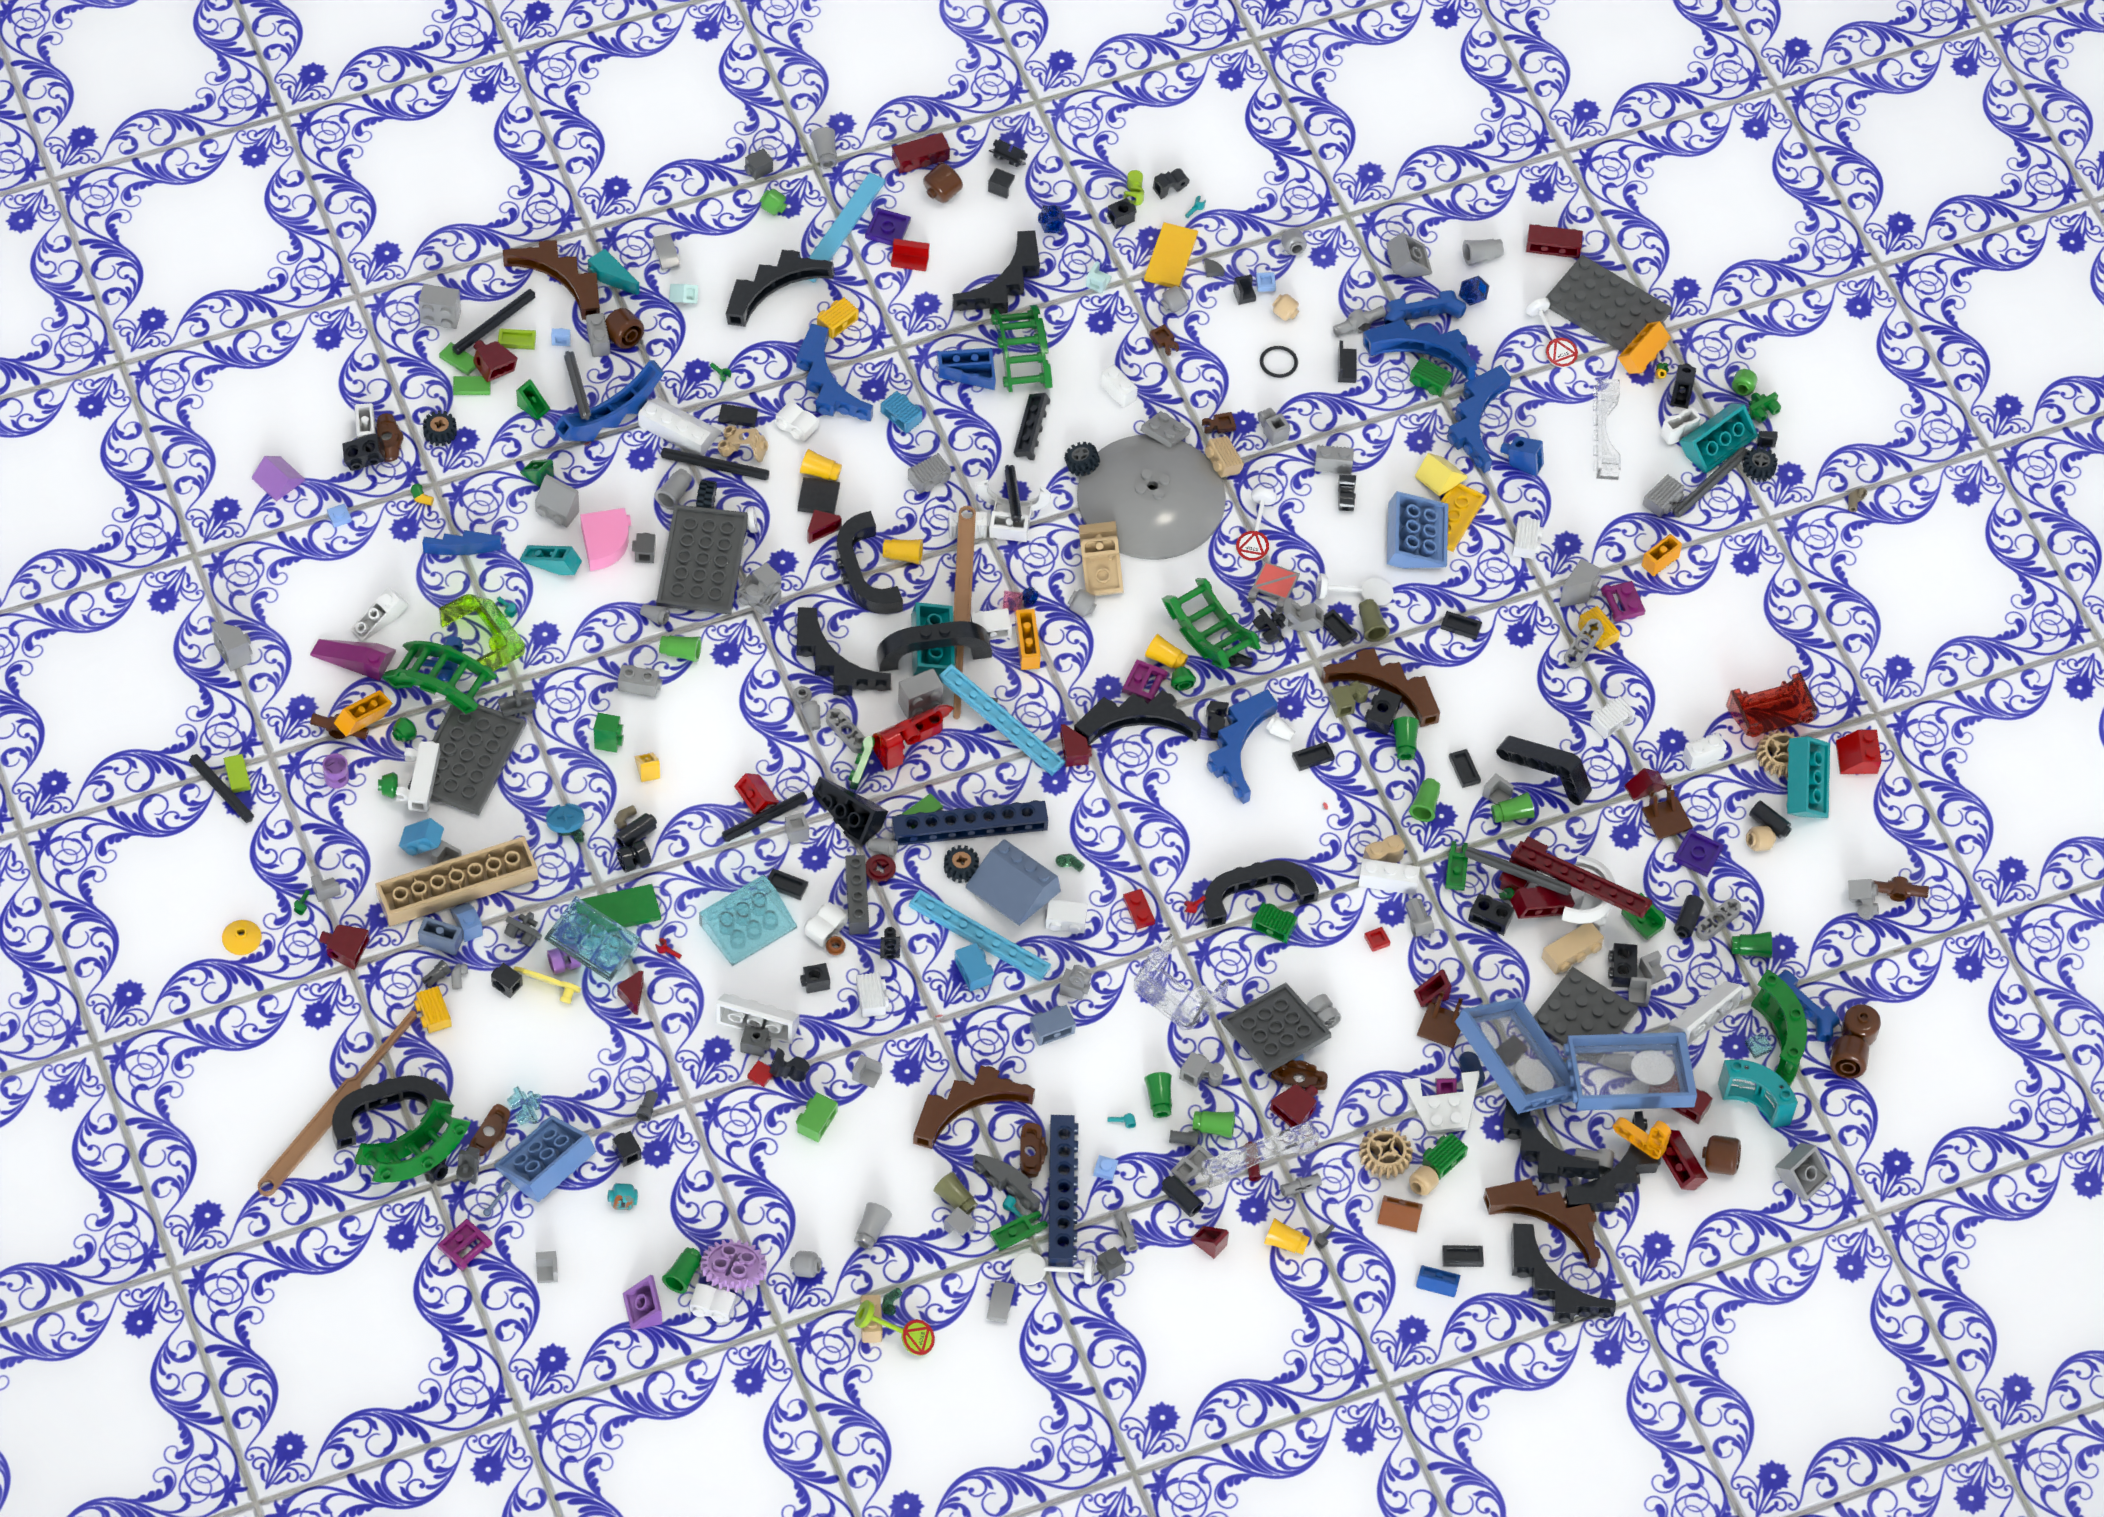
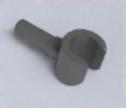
(1321, 1240)

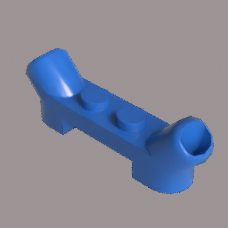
(1445, 303)
(1823, 1019)

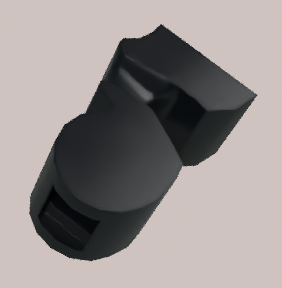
(1175, 179)
(1346, 493)
(1215, 717)
(795, 1068)

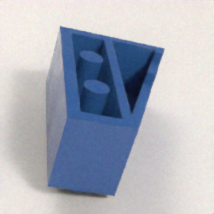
(967, 367)

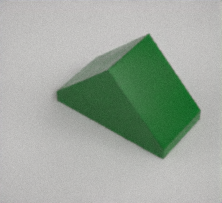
(531, 400)
(537, 470)

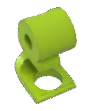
(1134, 184)

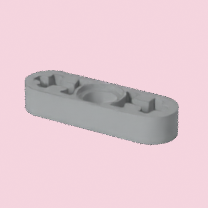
(1585, 651)
(844, 722)
(1717, 927)

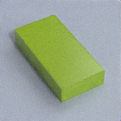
(517, 338)
(237, 773)

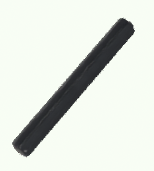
(1013, 494)
(221, 788)
(764, 816)

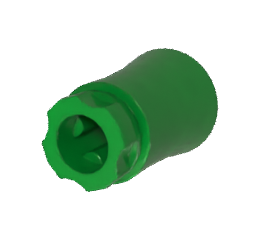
(1406, 737)
(1752, 944)
(1159, 1093)
(682, 1271)

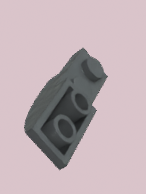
(1004, 1175)

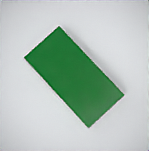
(628, 906)

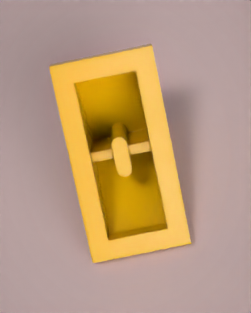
(648, 767)

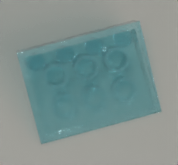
(747, 920)
(593, 939)

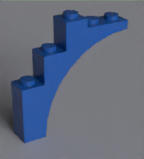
(1424, 340)
(820, 380)
(1478, 395)
(612, 411)
(1243, 720)

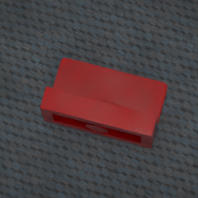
(910, 255)
(755, 792)

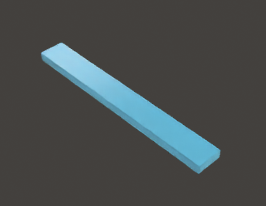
(848, 218)
(1001, 719)
(980, 934)

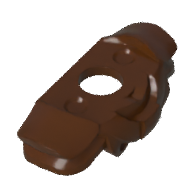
(385, 424)
(1312, 1076)
(497, 1119)
(1032, 1137)

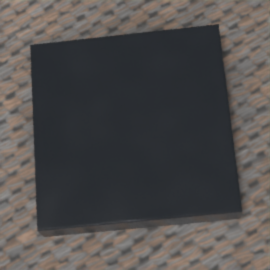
(818, 495)

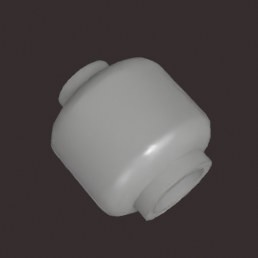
(1293, 241)
(1174, 299)
(1082, 603)
(806, 1264)

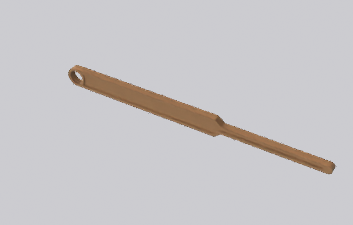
(963, 584)
(323, 1119)

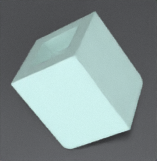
(1097, 279)
(683, 293)

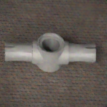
(1359, 321)

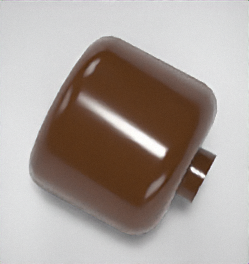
(942, 183)
(624, 328)
(1861, 1022)
(1849, 1056)
(1722, 1155)

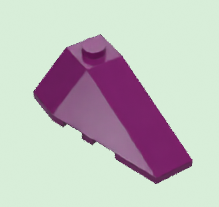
(360, 657)

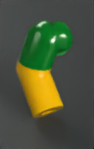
(1661, 370)
(419, 496)

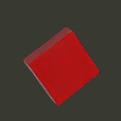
(1377, 939)
(760, 1073)

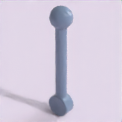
(487, 1211)

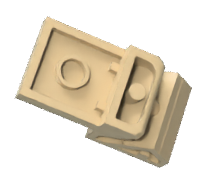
(1101, 558)

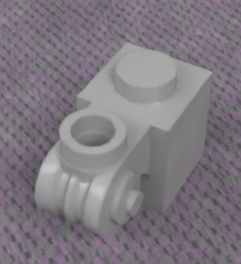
(1275, 426)
(764, 583)
(1865, 892)
(1075, 982)
(1198, 1067)

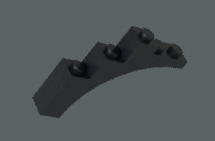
(768, 279)
(1011, 282)
(829, 663)
(1135, 711)
(1536, 1147)
(1604, 1192)
(1546, 1285)

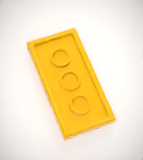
(1171, 255)
(1462, 509)

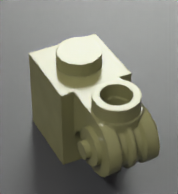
(1343, 698)

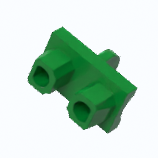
(1763, 403)

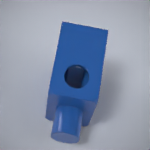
(1525, 454)

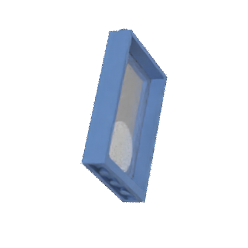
(1516, 1054)
(1630, 1071)

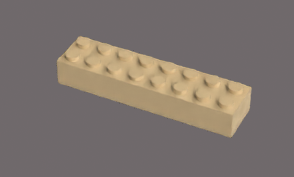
(456, 881)

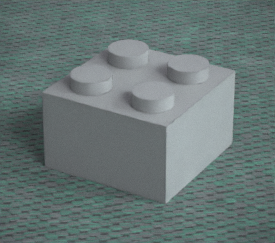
(439, 306)
(920, 693)

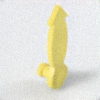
(569, 988)

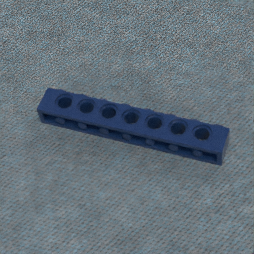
(963, 830)
(1057, 1255)

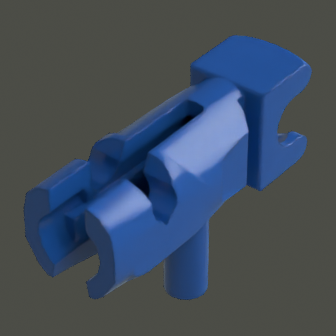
(449, 667)

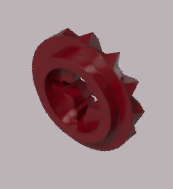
(884, 862)

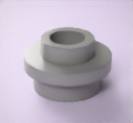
(800, 699)

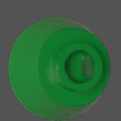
(1182, 679)
(404, 730)
(388, 785)

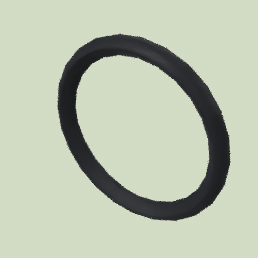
(1278, 375)

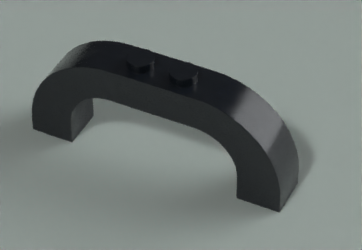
(870, 598)
(931, 637)
(1255, 876)
(377, 1096)

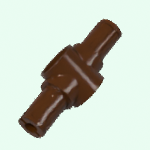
(333, 730)
(1900, 889)

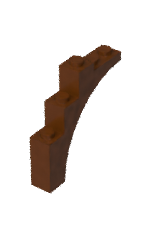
(563, 269)
(1390, 677)
(963, 1096)
(1524, 1199)

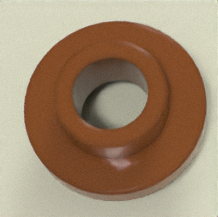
(835, 940)

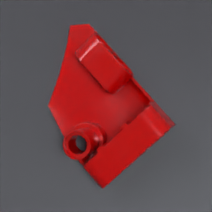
(890, 743)

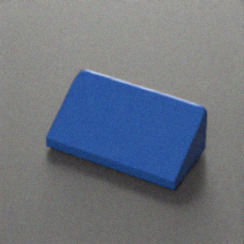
(1438, 1281)

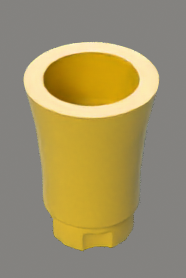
(820, 466)
(903, 550)
(1166, 653)
(1286, 1238)

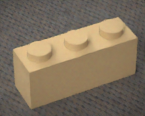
(1572, 948)

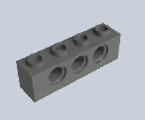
(857, 894)

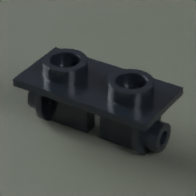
(1014, 156)
(890, 944)

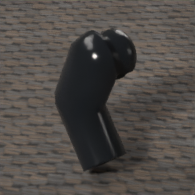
(1238, 659)

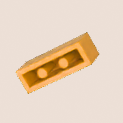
(1644, 348)
(1027, 639)
(363, 713)

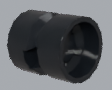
(635, 855)

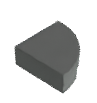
(1213, 268)

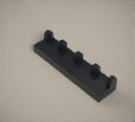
(1031, 425)

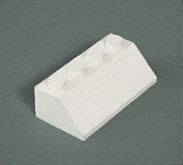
(677, 426)
(1707, 1011)
(741, 1012)

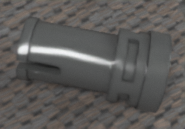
(439, 971)
(646, 1108)
(1189, 1138)

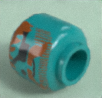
(622, 1196)

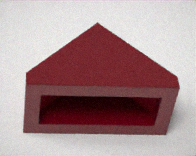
(822, 525)
(1644, 782)
(1431, 989)
(631, 991)
(1211, 1240)

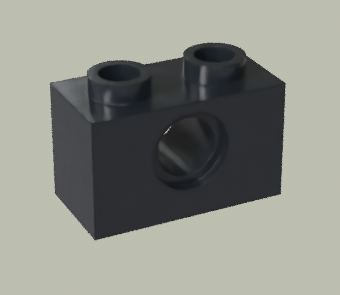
(1382, 721)

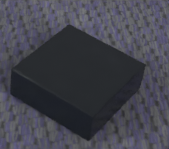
(1767, 438)

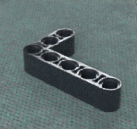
(1551, 761)

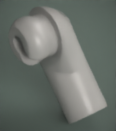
(456, 975)

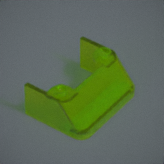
(504, 643)

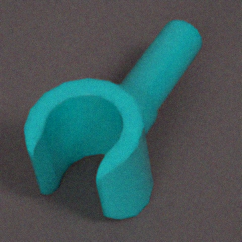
(1197, 206)
(510, 609)
(1129, 1120)
(1008, 1205)

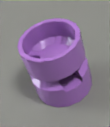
(335, 770)
(557, 961)

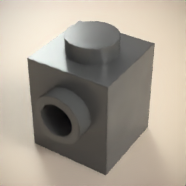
(758, 164)
(644, 547)
(755, 1041)
(1111, 1264)

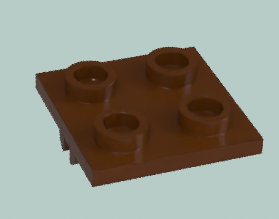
(1666, 817)
(1439, 1023)

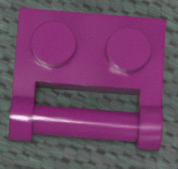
(1628, 599)
(1139, 678)
(460, 1239)

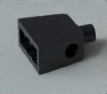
(1684, 378)

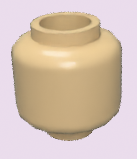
(1285, 307)
(1760, 838)
(1423, 1180)

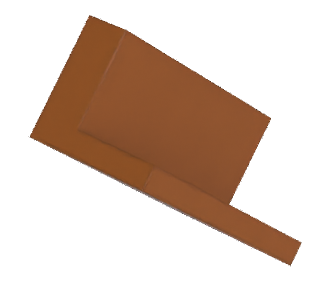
(1400, 1213)

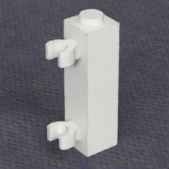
(423, 777)

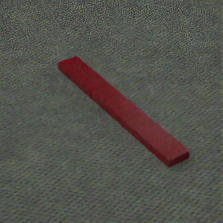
(1581, 879)

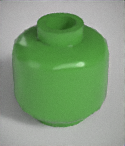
(773, 202)
(1744, 382)

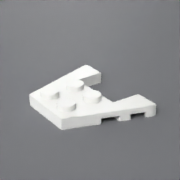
(1444, 1111)

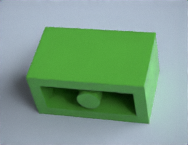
(817, 1117)

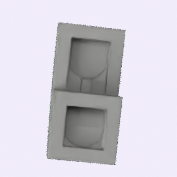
(666, 251)
(1191, 1165)
(1000, 1301)

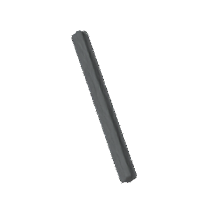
(577, 385)
(1710, 482)
(1518, 871)

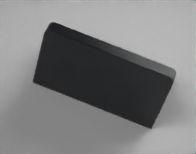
(1347, 364)

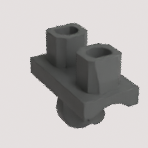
(517, 703)
(529, 935)
(468, 1165)

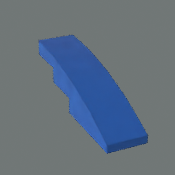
(468, 544)

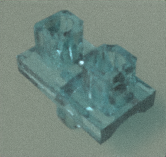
(520, 1099)

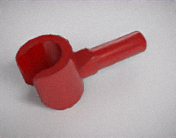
(1192, 906)
(664, 948)

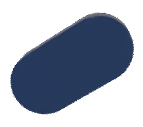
(1469, 1063)

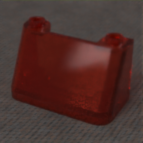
(1773, 707)

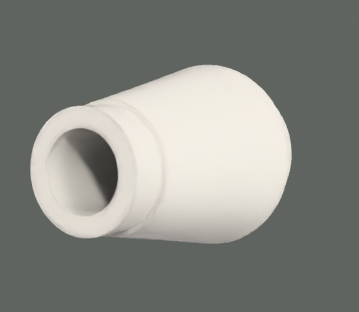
(1280, 728)

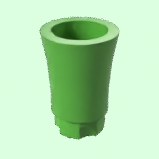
(681, 647)
(1426, 800)
(1513, 809)
(1214, 1123)

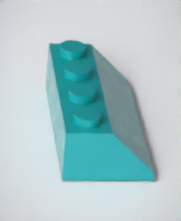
(1719, 437)
(934, 658)
(1808, 777)

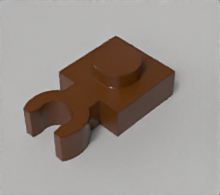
(1163, 337)
(1221, 422)

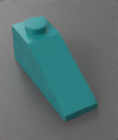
(612, 272)
(555, 559)

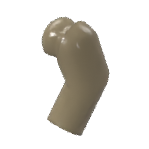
(1855, 497)
(622, 815)

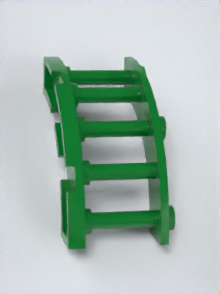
(1038, 339)
(1198, 639)
(428, 682)
(1786, 1014)
(386, 1157)

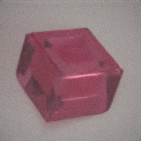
(1012, 600)

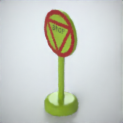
(916, 1334)

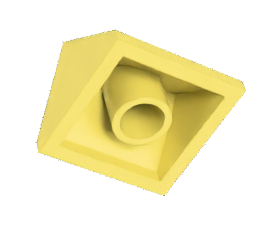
(1439, 474)

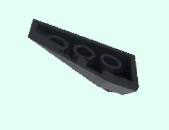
(854, 813)

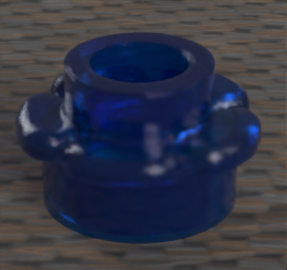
(1030, 596)

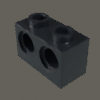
(364, 452)
(1489, 917)
(1622, 965)

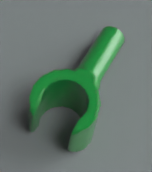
(721, 372)
(1503, 896)
(299, 905)

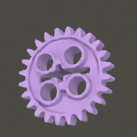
(744, 1272)

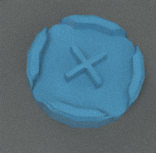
(565, 818)

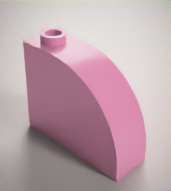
(605, 536)

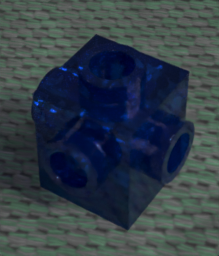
(1051, 219)
(1474, 290)

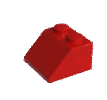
(1859, 752)

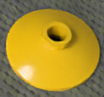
(241, 944)

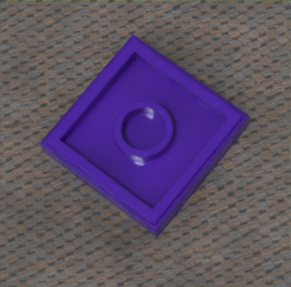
(887, 226)
(1698, 853)

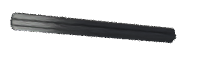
(493, 322)
(714, 463)

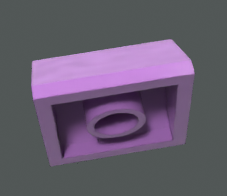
(276, 477)
(643, 1304)

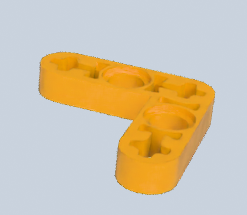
(1652, 1144)

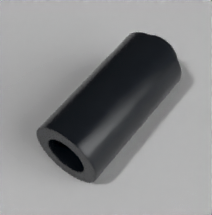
(1768, 817)
(636, 830)
(1688, 916)
(1182, 1195)

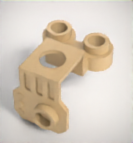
(735, 438)

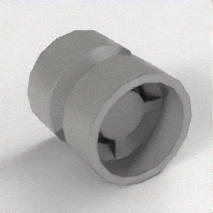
(1323, 1009)

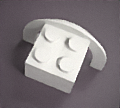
(1001, 524)
(1592, 909)

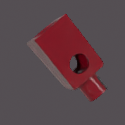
(493, 360)
(346, 944)
(1295, 1104)

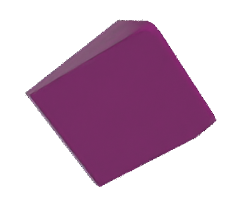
(1446, 1085)

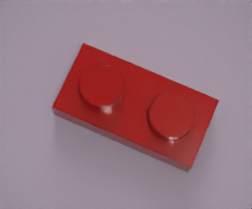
(1139, 909)

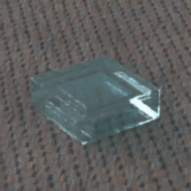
(1758, 1045)

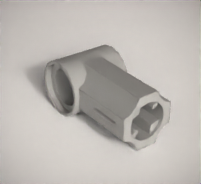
(1420, 922)
(1603, 1156)

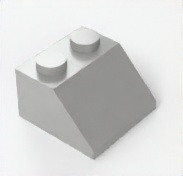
(1408, 256)
(557, 501)
(1580, 584)
(232, 645)
(1804, 1170)

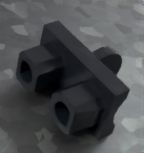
(1264, 620)

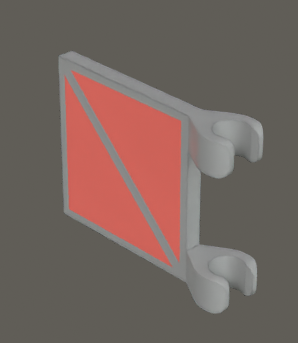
(1274, 582)

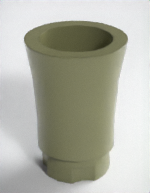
(1372, 621)
(955, 1193)

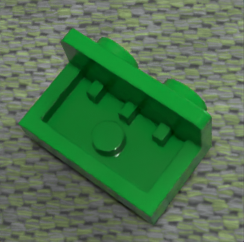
(1650, 924)

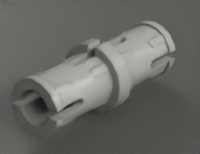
(1301, 1185)
(1126, 1230)

